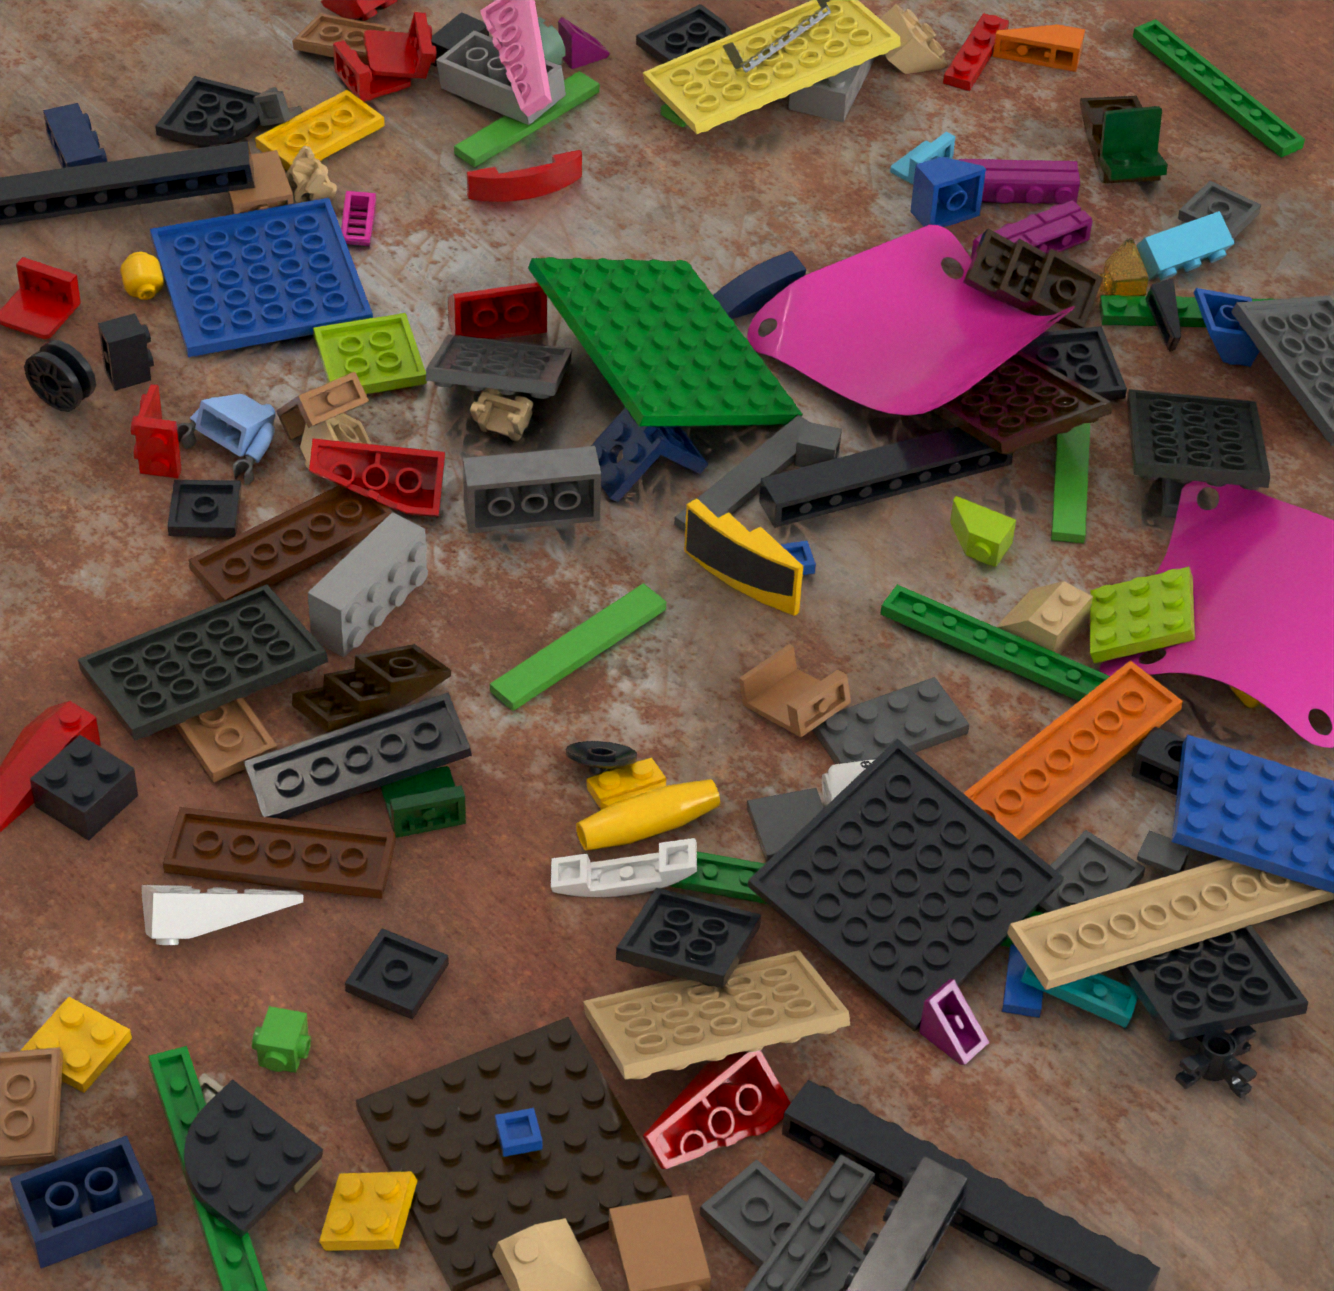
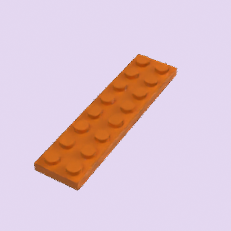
(1074, 750)

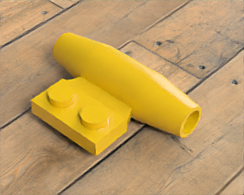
(641, 805)

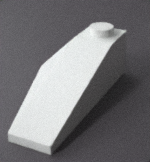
(185, 913)

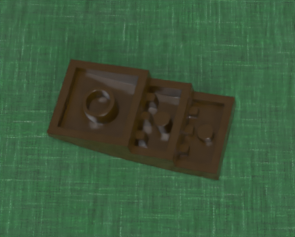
(1093, 115)
(1033, 279)
(372, 688)

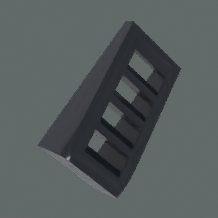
(1163, 307)

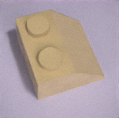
(1050, 616)

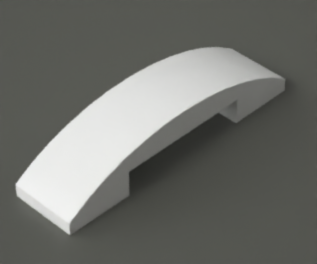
(626, 875)

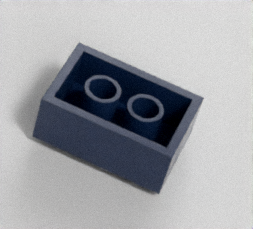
(84, 1201)

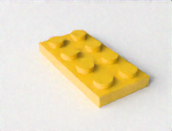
(322, 128)

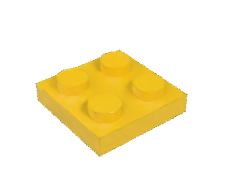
(86, 1040)
(368, 1211)

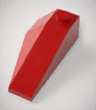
(391, 475)
(35, 748)
(718, 1108)

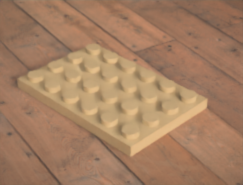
(693, 1022)

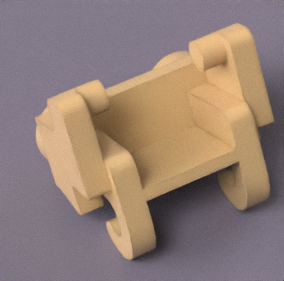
(309, 177)
(502, 414)

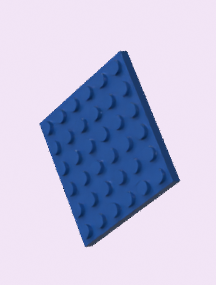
(259, 276)

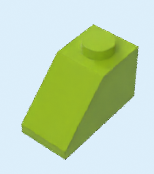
(981, 531)

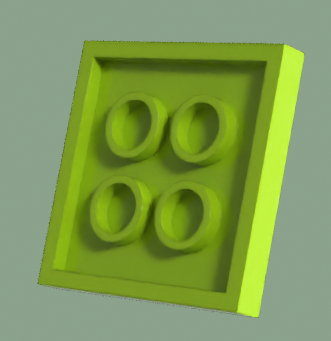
(376, 349)
(1142, 615)

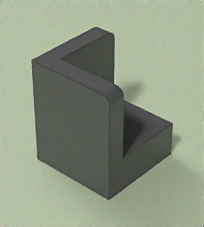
(273, 107)
(817, 444)
(1163, 854)

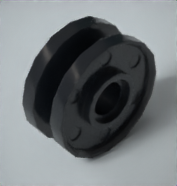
(60, 375)

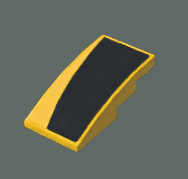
(743, 559)

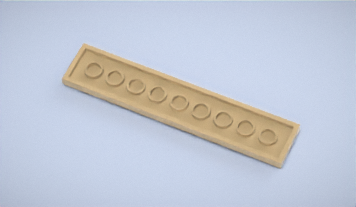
(1155, 919)

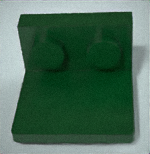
(1132, 143)
(424, 802)

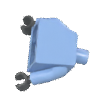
(235, 424)

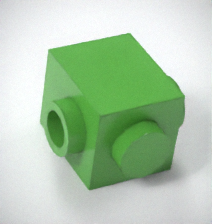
(282, 1040)

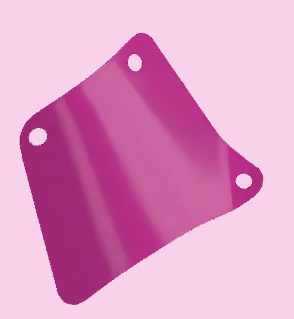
(895, 325)
(1258, 602)

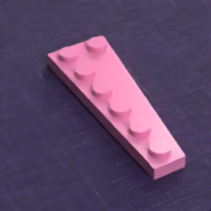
(520, 48)

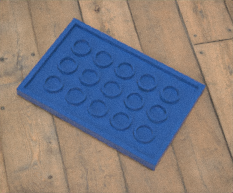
(1255, 813)

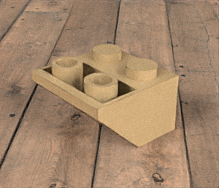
(918, 48)

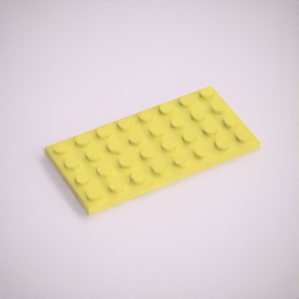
(710, 91)

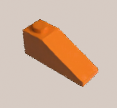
(1045, 46)

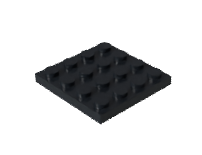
(1215, 986)

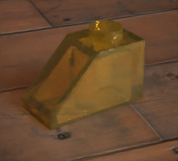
(1124, 272)

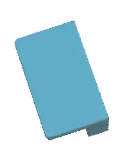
(926, 151)

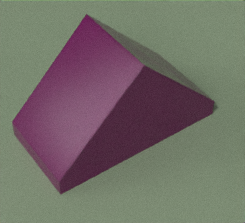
(579, 45)
(951, 1024)

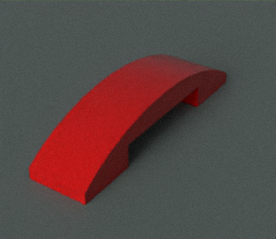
(525, 183)

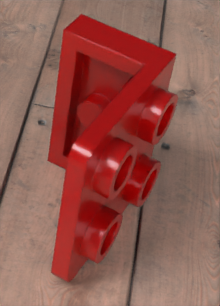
(401, 52)
(42, 301)
(155, 438)

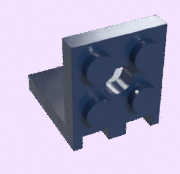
(640, 450)

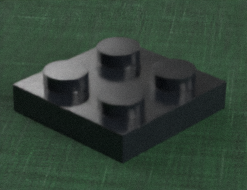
(204, 508)
(397, 973)

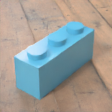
(1185, 246)

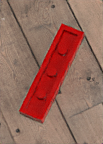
(974, 52)

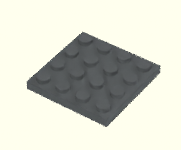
(499, 365)

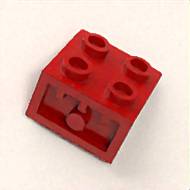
(359, 76)

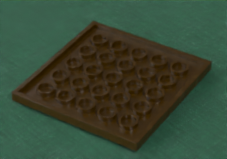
(475, 1196)

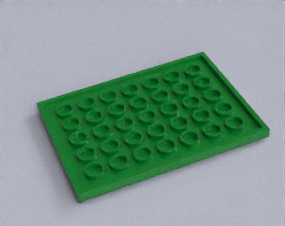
(663, 342)

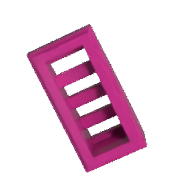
(358, 201)

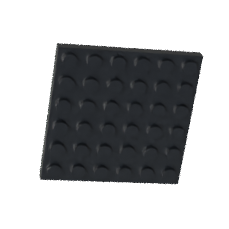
(904, 882)

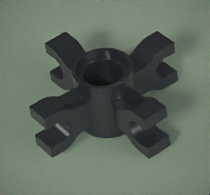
(1217, 1060)

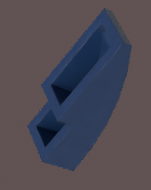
(759, 285)

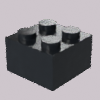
(84, 787)

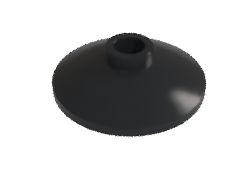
(601, 755)

